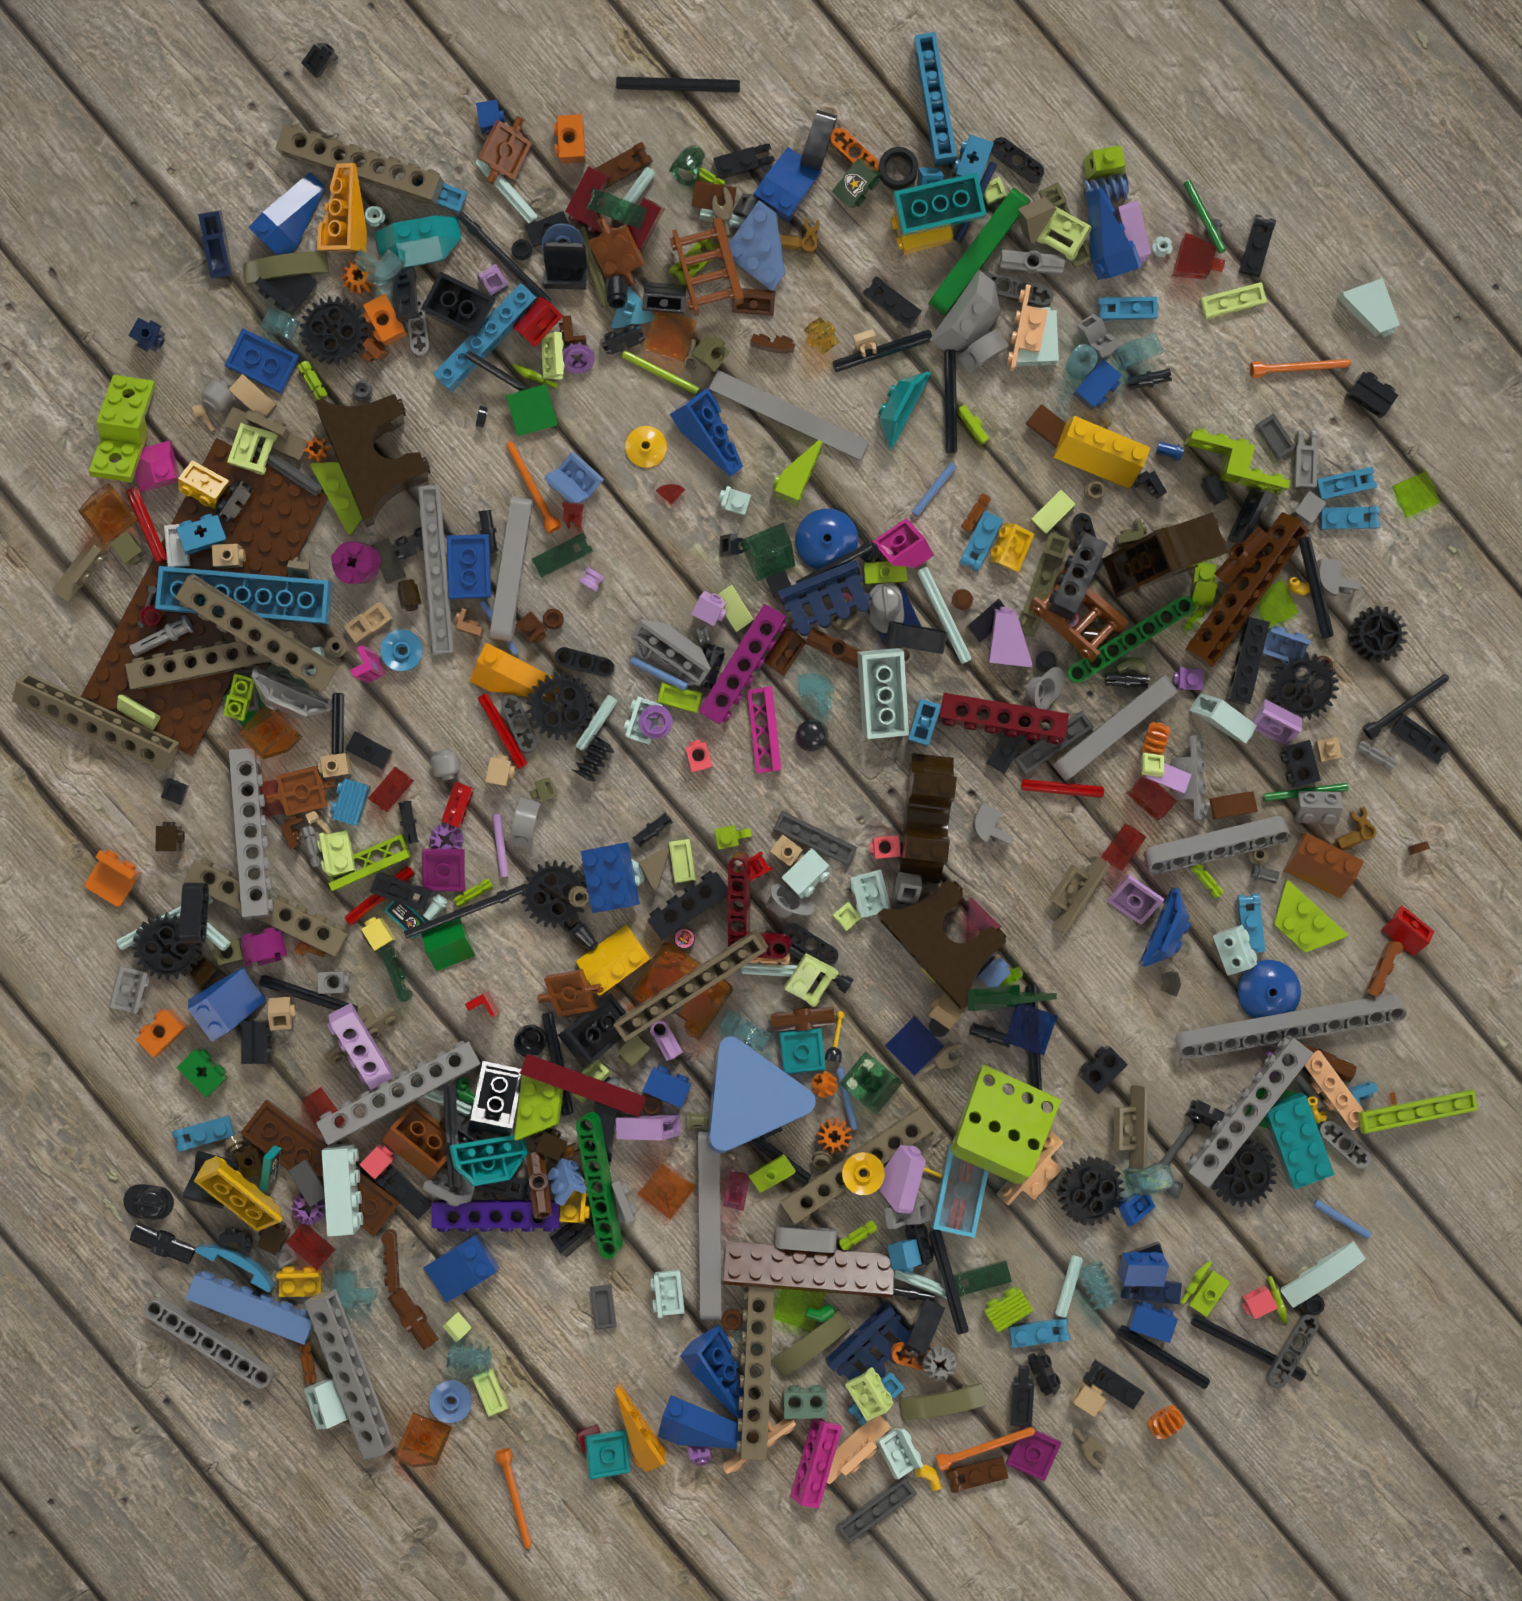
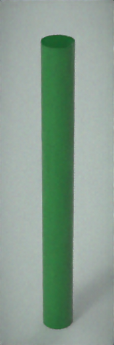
(1204, 216)
(1294, 793)

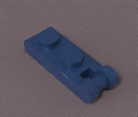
(1168, 1294)

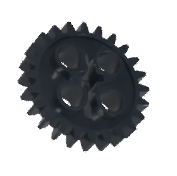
(348, 320)
(1287, 676)
(541, 709)
(544, 911)
(154, 958)
(1258, 1163)
(1075, 1182)

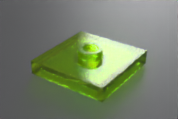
(793, 1306)

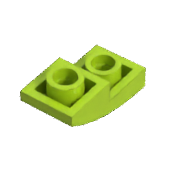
(239, 697)

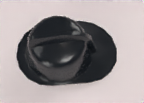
(148, 1201)

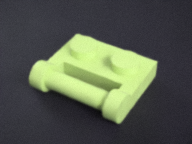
(1068, 227)
(245, 447)
(804, 977)

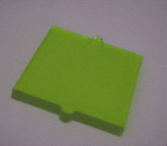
(1416, 494)
(1277, 604)

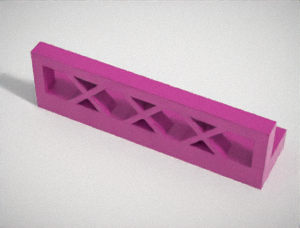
(371, 667)
(772, 728)
(818, 1462)

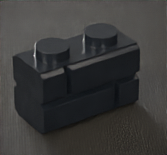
(664, 297)
(1372, 394)
(256, 1042)

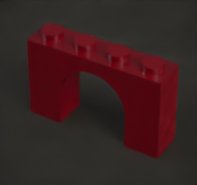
(599, 180)

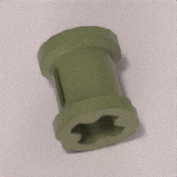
(697, 1121)

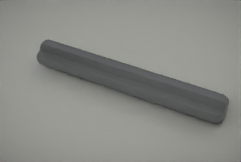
(291, 472)

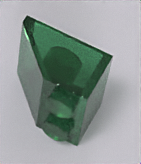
(769, 552)
(871, 1083)

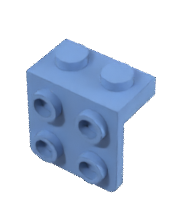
(574, 479)

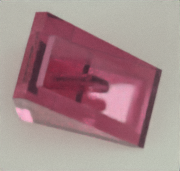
(978, 918)
(736, 1190)

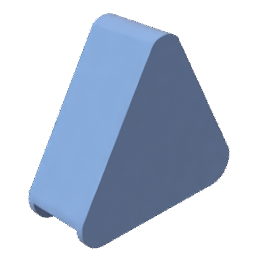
(750, 1097)

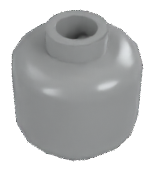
(216, 395)
(445, 764)

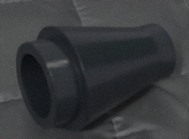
(582, 935)

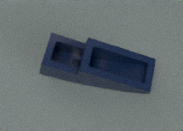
(215, 243)

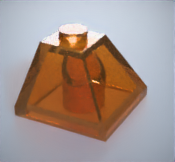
(107, 513)
(269, 733)
(666, 1189)
(422, 1442)

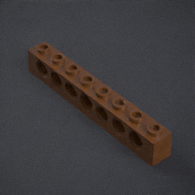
(1246, 591)

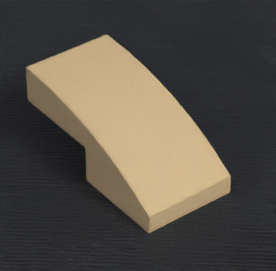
(252, 396)
(368, 622)

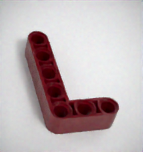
(742, 914)

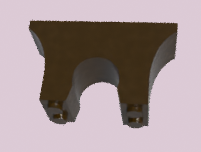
(369, 475)
(1164, 554)
(927, 816)
(948, 963)

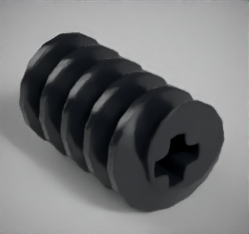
(593, 759)

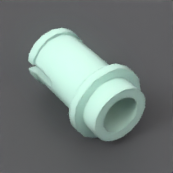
(435, 907)

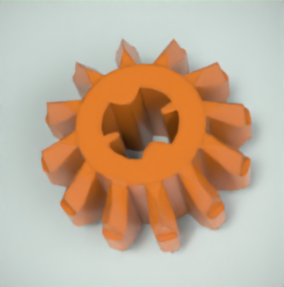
(352, 282)
(1156, 738)
(840, 1131)
(1166, 1422)

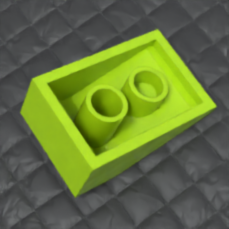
(796, 476)

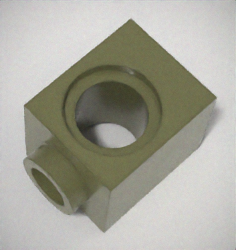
(711, 352)
(128, 549)
(219, 955)
(633, 1050)

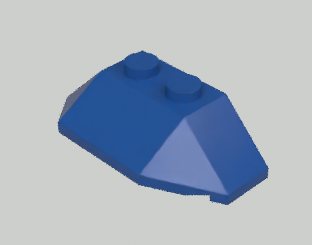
(1167, 930)

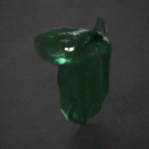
(690, 160)

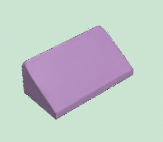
(1172, 778)

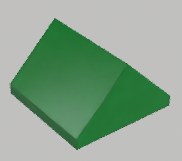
(447, 944)

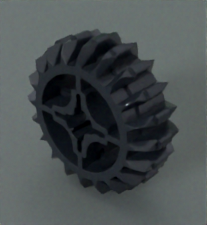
(1378, 643)

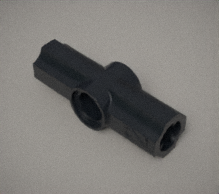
(162, 1243)

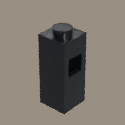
(923, 1328)

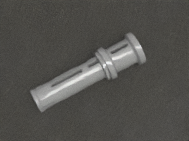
(170, 632)

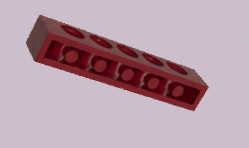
(994, 709)

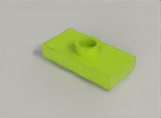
(974, 424)
(884, 573)
(677, 698)
(772, 1173)
(1209, 1293)

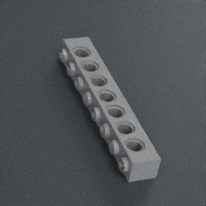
(238, 760)
(1260, 1107)
(327, 1122)
(349, 1374)

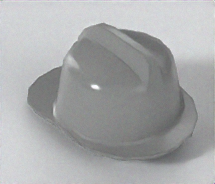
(885, 606)
(1045, 689)
(786, 902)

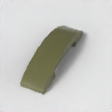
(1057, 198)
(286, 266)
(1047, 569)
(810, 1345)
(943, 1403)

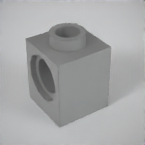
(1308, 508)
(324, 982)

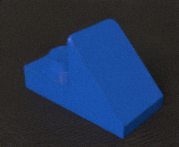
(1135, 1208)

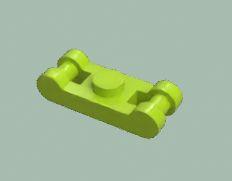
(693, 269)

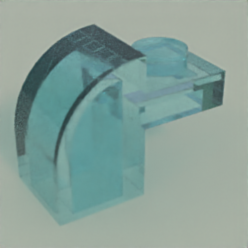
(382, 271)
(280, 324)
(1137, 351)
(818, 685)
(745, 1030)
(1150, 1179)
(346, 1285)

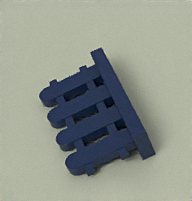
(830, 582)
(868, 1330)

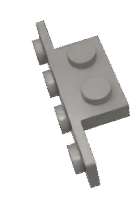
(1197, 786)

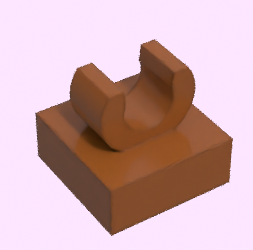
(374, 350)

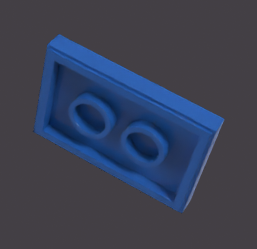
(262, 361)
(469, 566)

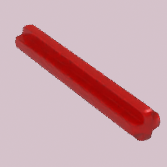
(146, 525)
(502, 731)
(1062, 788)
(373, 900)

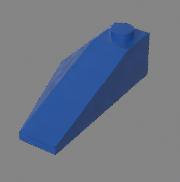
(288, 217)
(1109, 246)
(703, 427)
(714, 1367)
(695, 1426)

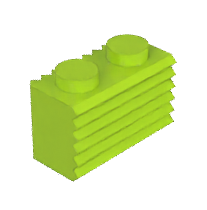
(1008, 1308)

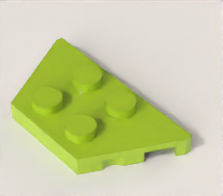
(338, 493)
(1304, 921)
(537, 1107)

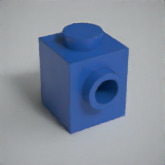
(488, 113)

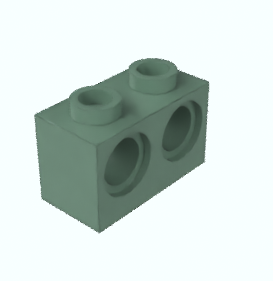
(805, 1409)

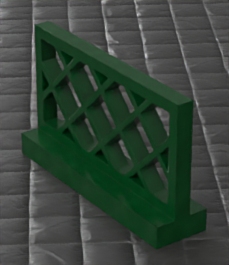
(1003, 996)

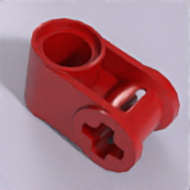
(755, 870)

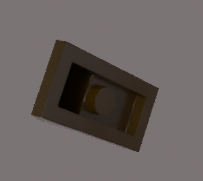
(207, 973)

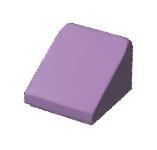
(493, 279)

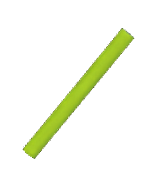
(660, 372)

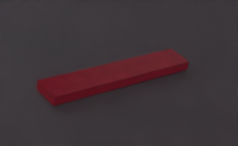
(582, 1085)

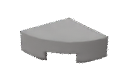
(286, 1256)

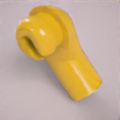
(1298, 587)
(1318, 1116)
(931, 1474)

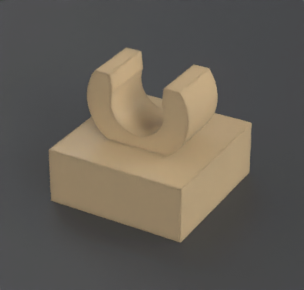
(865, 341)
(1328, 749)

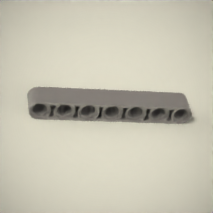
(511, 569)
(1115, 727)
(1216, 845)
(198, 1342)

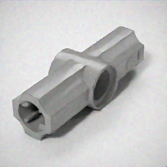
(1045, 262)

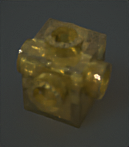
(821, 335)

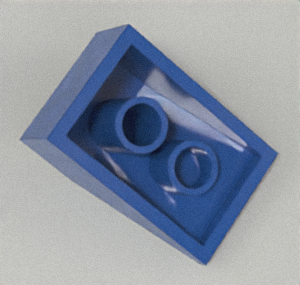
(786, 185)
(225, 1003)
(462, 1267)

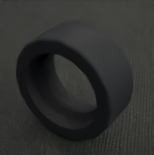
(902, 152)

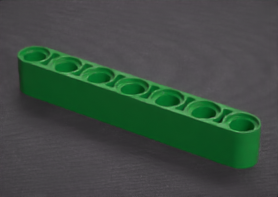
(978, 252)
(1138, 634)
(595, 1193)

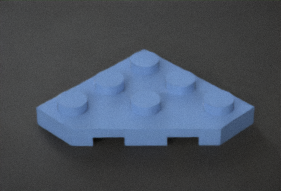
(759, 246)

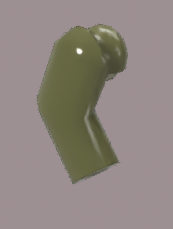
(1132, 663)

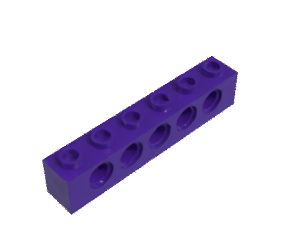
(443, 1223)

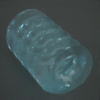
(1074, 364)
(1098, 1285)
(469, 1356)

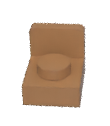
(471, 627)

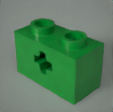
(192, 1067)

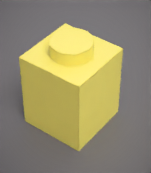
(377, 933)

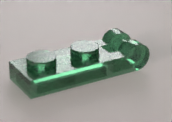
(617, 208)
(562, 555)
(396, 974)
(983, 1277)

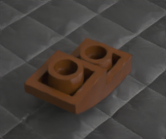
(779, 345)
(1233, 805)

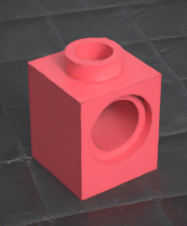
(698, 765)
(894, 847)
(378, 1160)
(1258, 1302)

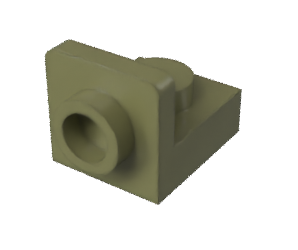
(1128, 536)

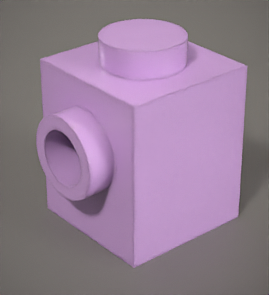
(710, 608)

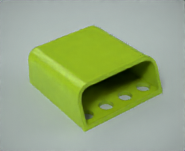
(1001, 1129)

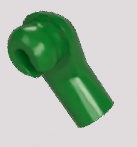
(463, 1091)
(822, 1314)

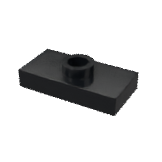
(537, 229)
(368, 750)

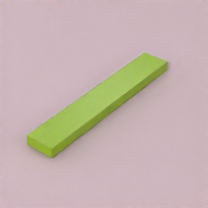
(1417, 1111)

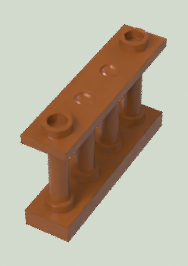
(722, 252)
(1098, 608)

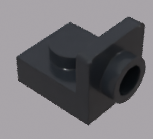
(319, 58)
(1154, 485)

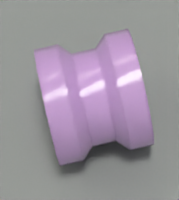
(591, 579)

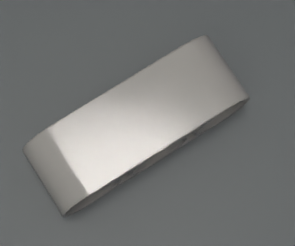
(806, 1238)

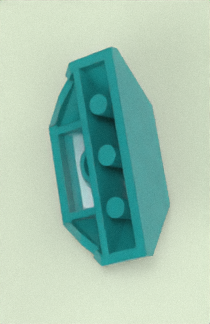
(420, 239)
(900, 406)
(488, 1159)

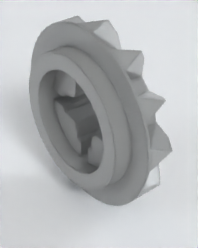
(939, 1354)

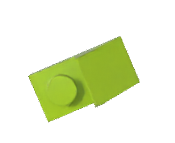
(1204, 584)

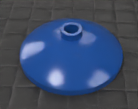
(815, 526)
(1255, 986)

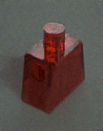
(1196, 258)

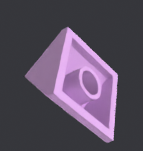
(1277, 722)
(1135, 899)

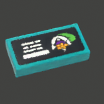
(404, 915)
(270, 1168)

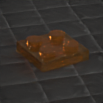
(670, 335)

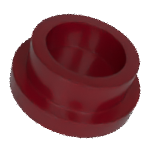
(149, 616)

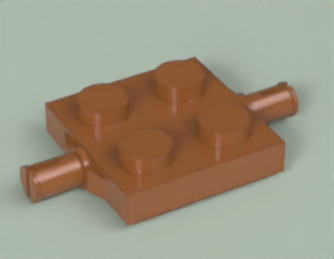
(505, 150)
(616, 251)
(301, 791)
(570, 992)

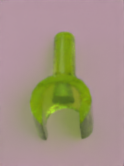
(1196, 614)
(1016, 974)

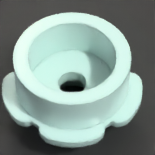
(374, 210)
(1162, 252)

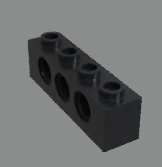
(1066, 605)
(1247, 661)
(664, 928)

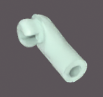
(638, 872)

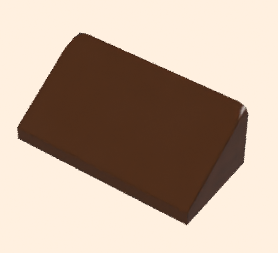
(704, 193)
(756, 302)
(1046, 425)
(784, 651)

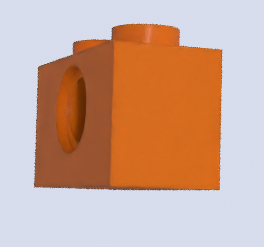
(574, 126)
(380, 308)
(152, 1041)

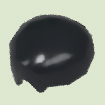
(811, 735)
(530, 1040)

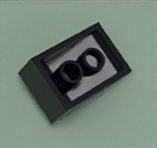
(457, 304)
(593, 1031)
(496, 1098)

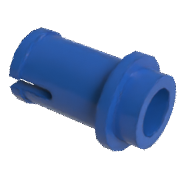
(1170, 450)

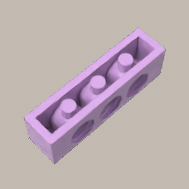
(348, 1018)

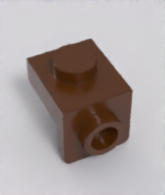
(567, 330)

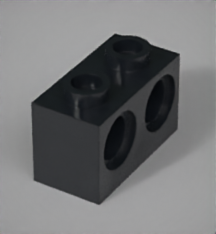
(1306, 762)
(1106, 1073)

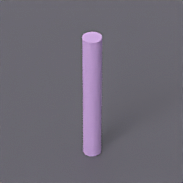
(500, 845)

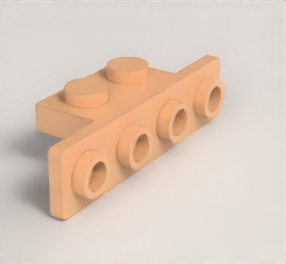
(1029, 329)
(1333, 1089)
(1042, 1175)
(774, 1432)
(857, 1447)

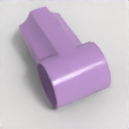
(666, 1041)

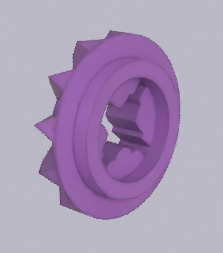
(578, 366)
(645, 723)
(445, 829)
(303, 1216)

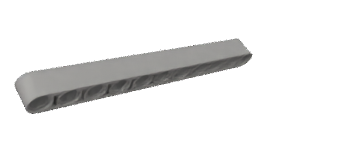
(1297, 1024)

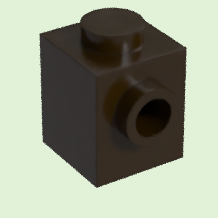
(169, 837)
(551, 1143)
(250, 1160)
(273, 1237)

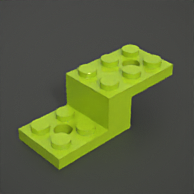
(122, 428)
(1237, 461)

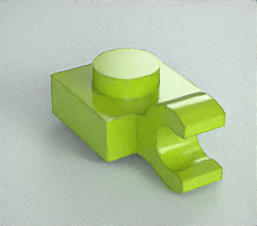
(728, 836)

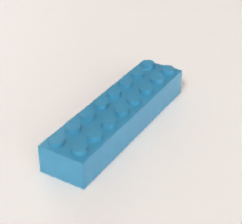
(265, 595)

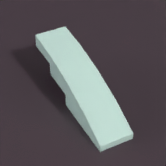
(1323, 1274)

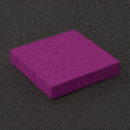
(443, 869)
(1034, 1454)

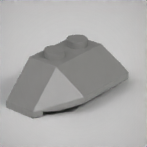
(970, 315)
(670, 652)
(288, 696)

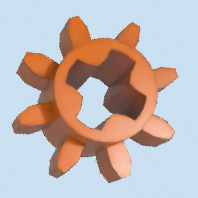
(313, 445)
(824, 1084)

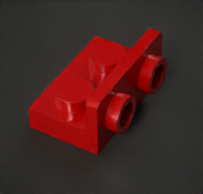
(458, 804)

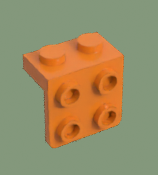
(112, 877)

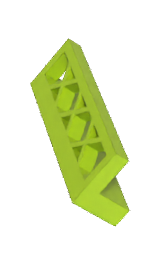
(375, 866)

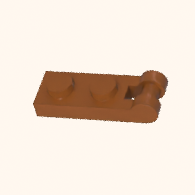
(1383, 968)

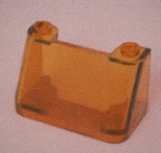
(670, 965)

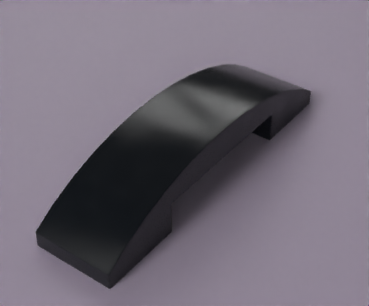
(608, 1116)

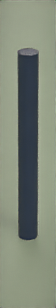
(983, 184)

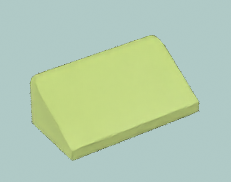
(736, 610)
(137, 712)

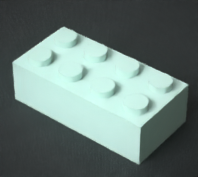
(883, 693)
(341, 1189)

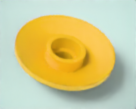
(646, 457)
(863, 1184)

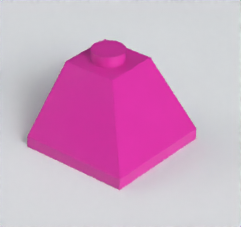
(157, 467)
(904, 545)

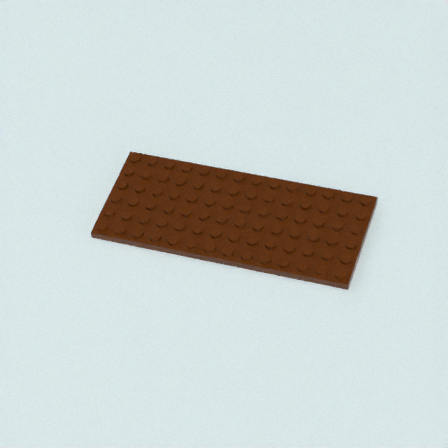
(271, 532)

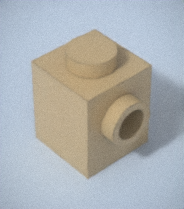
(228, 556)
(335, 765)
(500, 770)
(787, 851)
(945, 1011)
(280, 1013)
(1089, 1398)

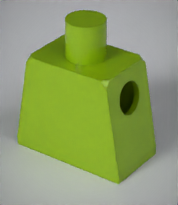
(1105, 163)

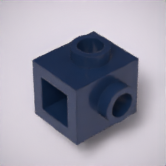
(147, 335)

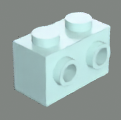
(807, 874)
(1235, 950)
(325, 1404)

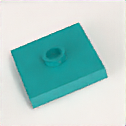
(802, 1051)
(607, 1454)

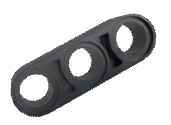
(818, 140)
(916, 637)
(576, 656)
(194, 913)

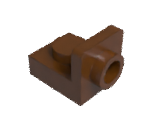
(532, 628)
(292, 836)

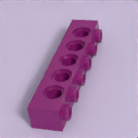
(765, 616)

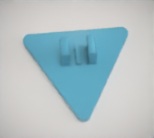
(631, 312)

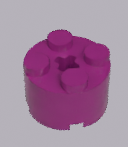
(354, 572)
(263, 948)

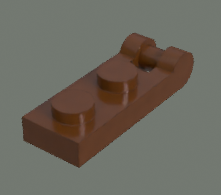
(624, 165)
(391, 1259)
(977, 1474)

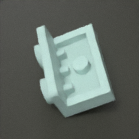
(632, 726)
(870, 893)
(668, 1293)
(899, 1452)

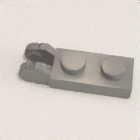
(1306, 461)

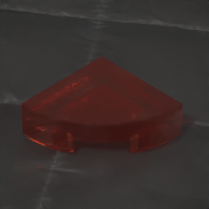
(670, 492)

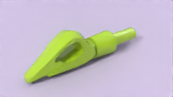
(533, 375)
(1196, 1281)
(1278, 1300)

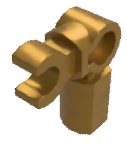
(807, 244)
(1365, 832)

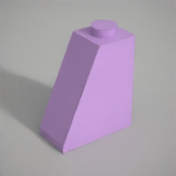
(1135, 229)
(1007, 640)
(648, 1127)
(903, 1178)

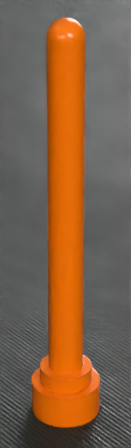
(1259, 369)
(551, 523)
(504, 1458)
(946, 1460)

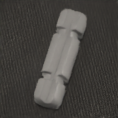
(1376, 755)
(312, 845)

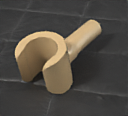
(200, 410)
(314, 816)

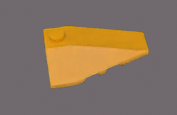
(344, 218)
(506, 674)
(645, 1445)

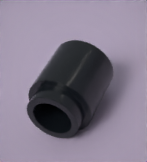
(616, 292)
(1214, 489)

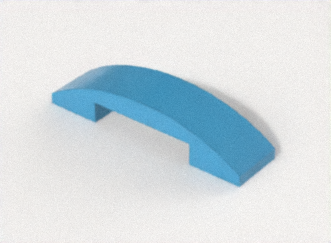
(260, 1278)

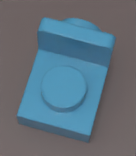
(1363, 1090)

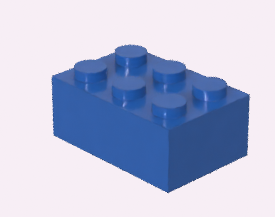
(610, 877)

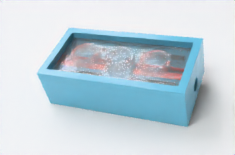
(959, 1196)

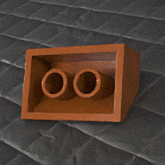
(1323, 865)
(418, 1140)

